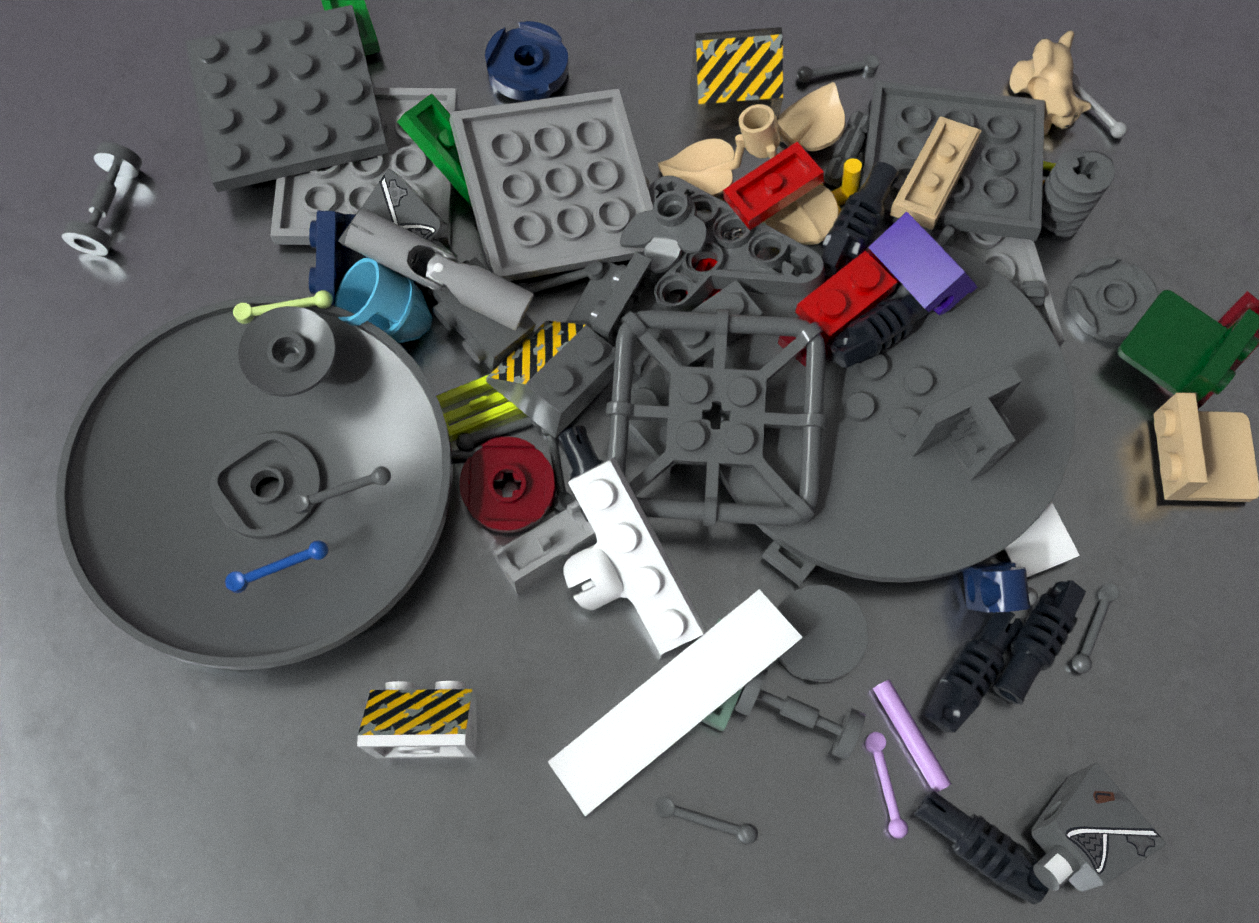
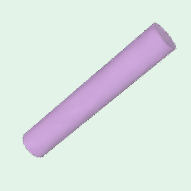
(911, 736)

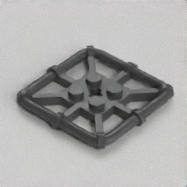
(740, 394)

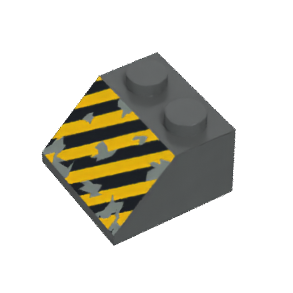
(555, 373)

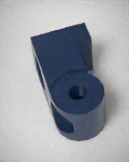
(996, 587)

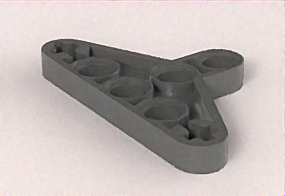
(736, 257)

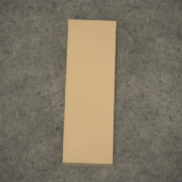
(936, 172)

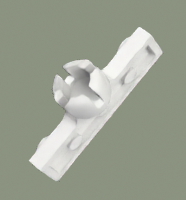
(628, 560)

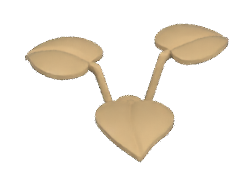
(811, 121)

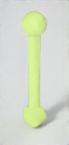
(245, 313)

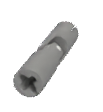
(470, 284)

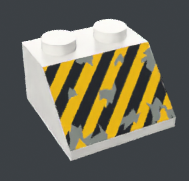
(420, 722)

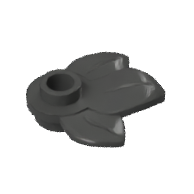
(666, 235)

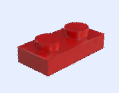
(773, 185)
(846, 295)

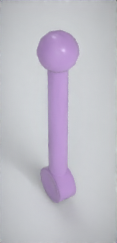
(875, 743)

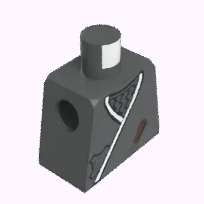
(405, 207)
(1091, 833)

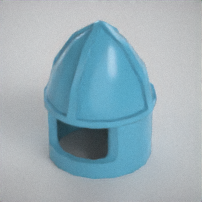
(383, 299)

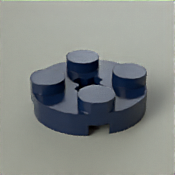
(531, 81)

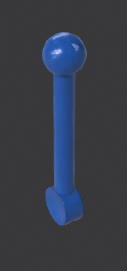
(238, 582)

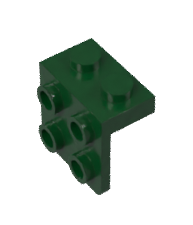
(1187, 347)

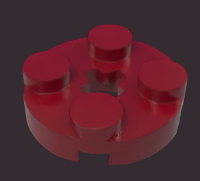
(525, 505)

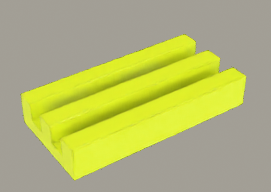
(480, 420)

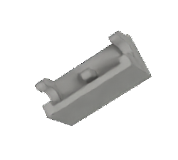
(545, 548)

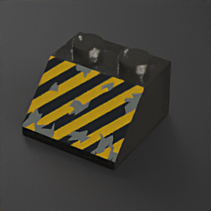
(734, 73)

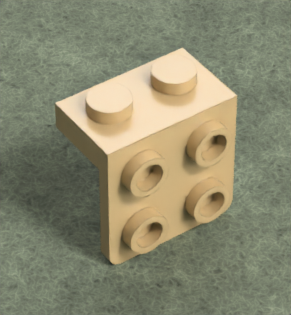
(1205, 453)

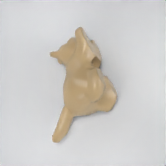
(1050, 79)

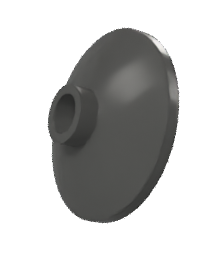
(279, 334)

